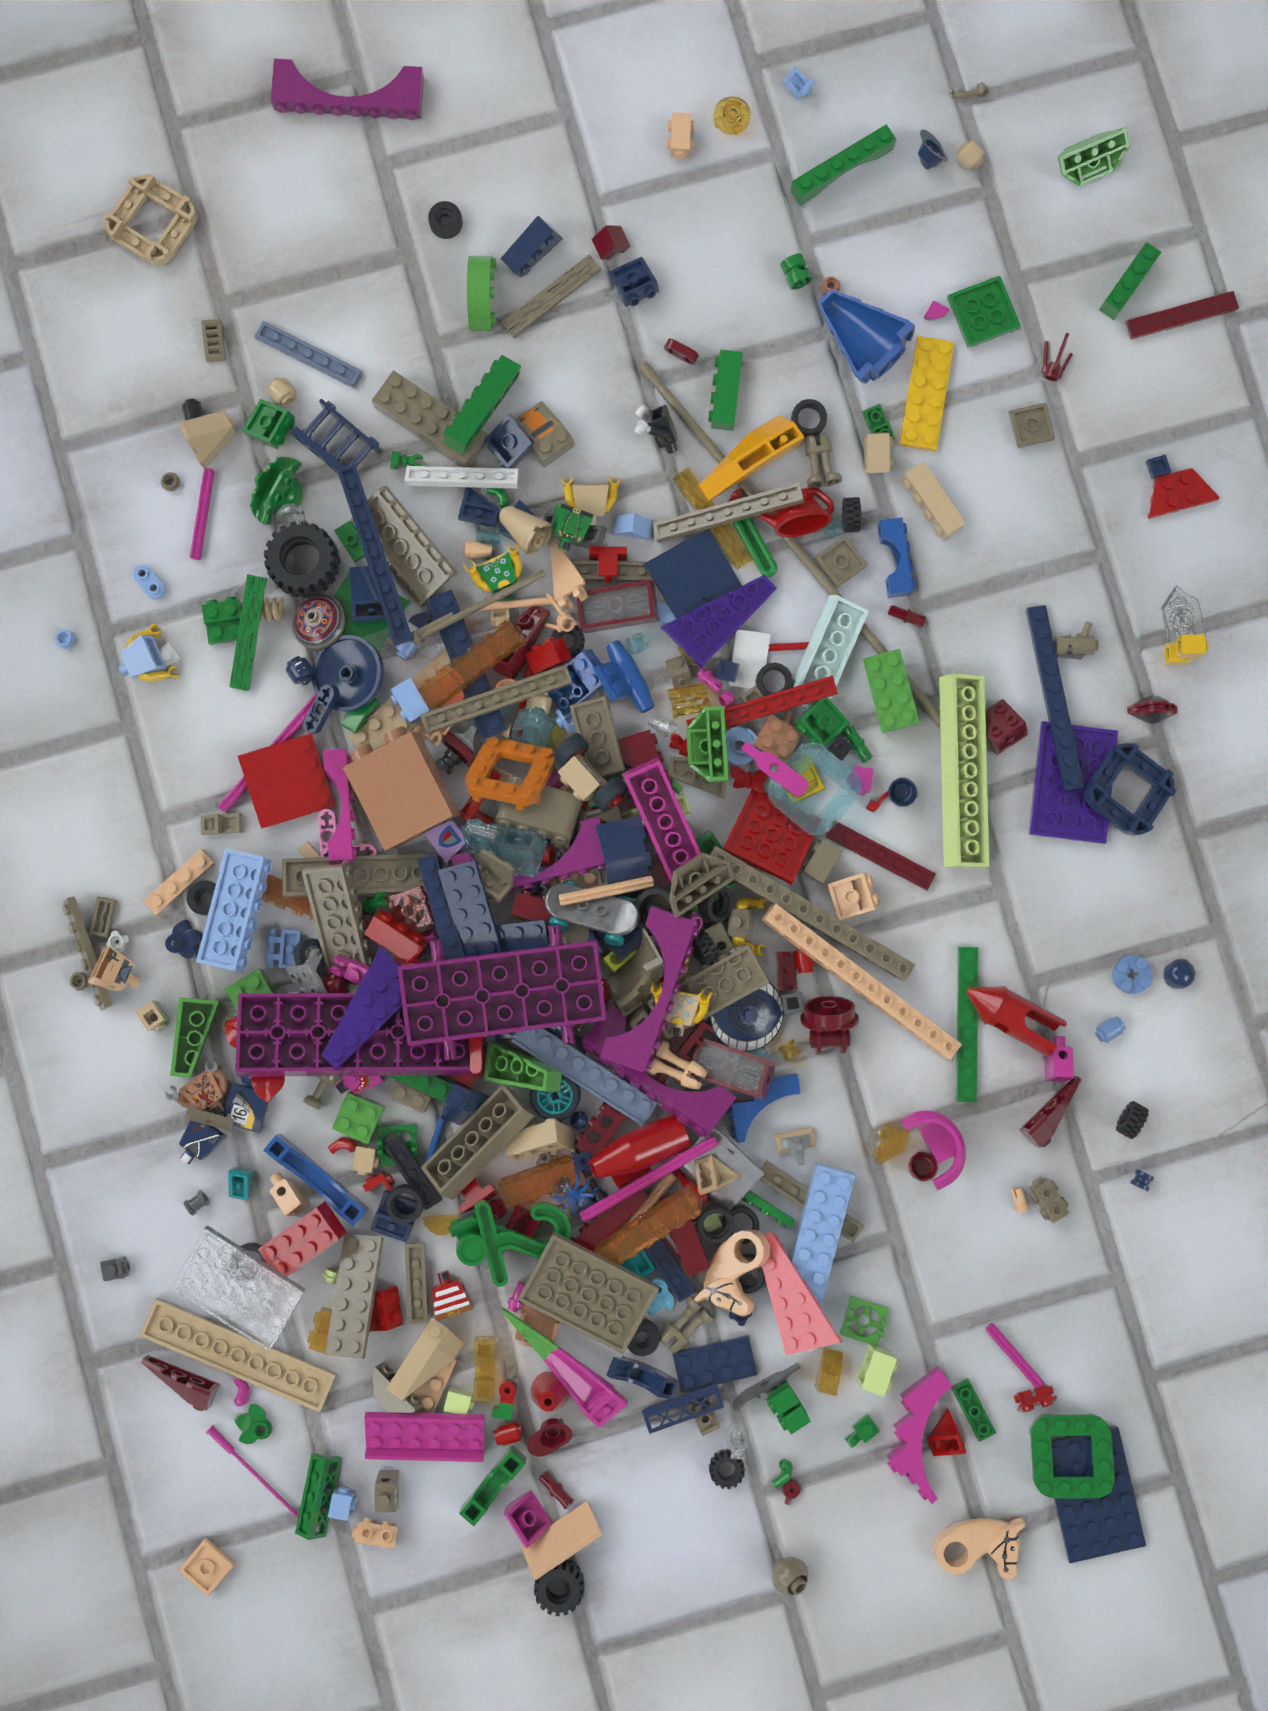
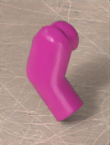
(243, 1392)

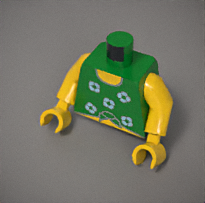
(497, 572)

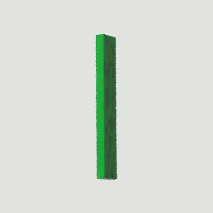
(248, 632)

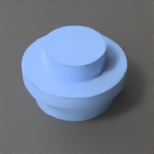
(64, 639)

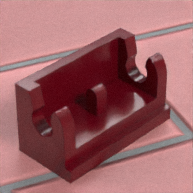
(786, 970)

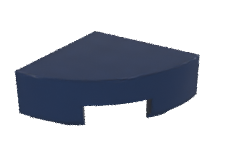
(421, 619)

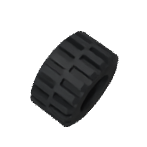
(565, 1602)

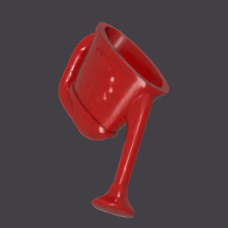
(799, 518)

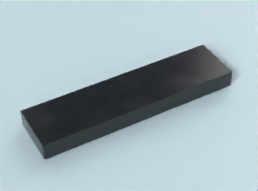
(411, 1170)

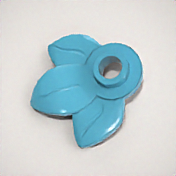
(663, 1298)

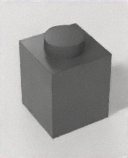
(792, 1003)

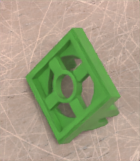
(873, 1338)

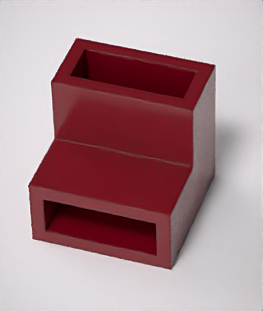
(610, 241)

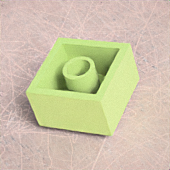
(877, 1370)

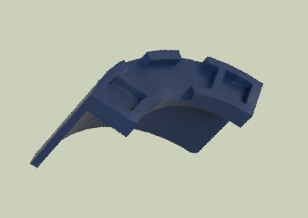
(624, 851)

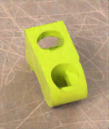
(614, 963)

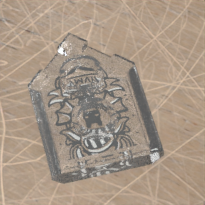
(1181, 615)

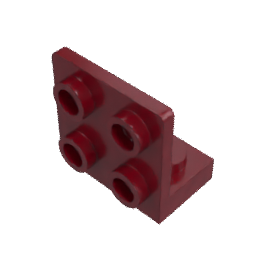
(1004, 726)

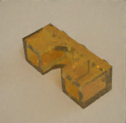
(484, 1368)

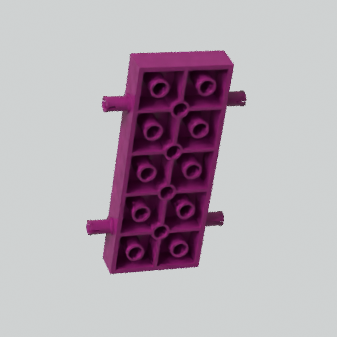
(501, 992)

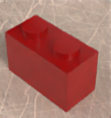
(547, 655)

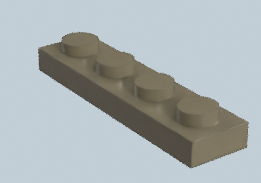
(416, 1283)

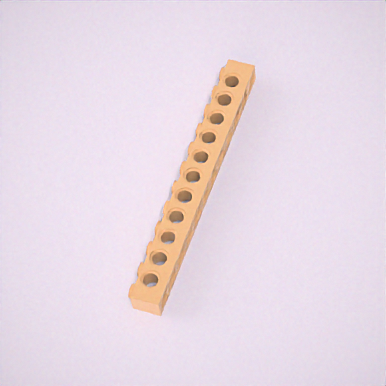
(861, 982)

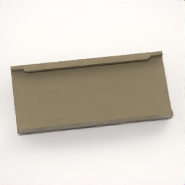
(408, 548)

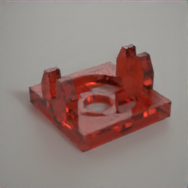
(398, 912)

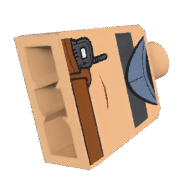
(113, 971)

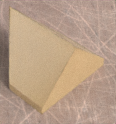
(712, 1174)

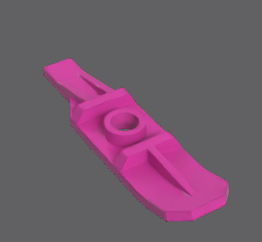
(784, 775)

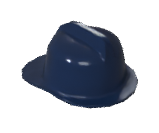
(930, 151)

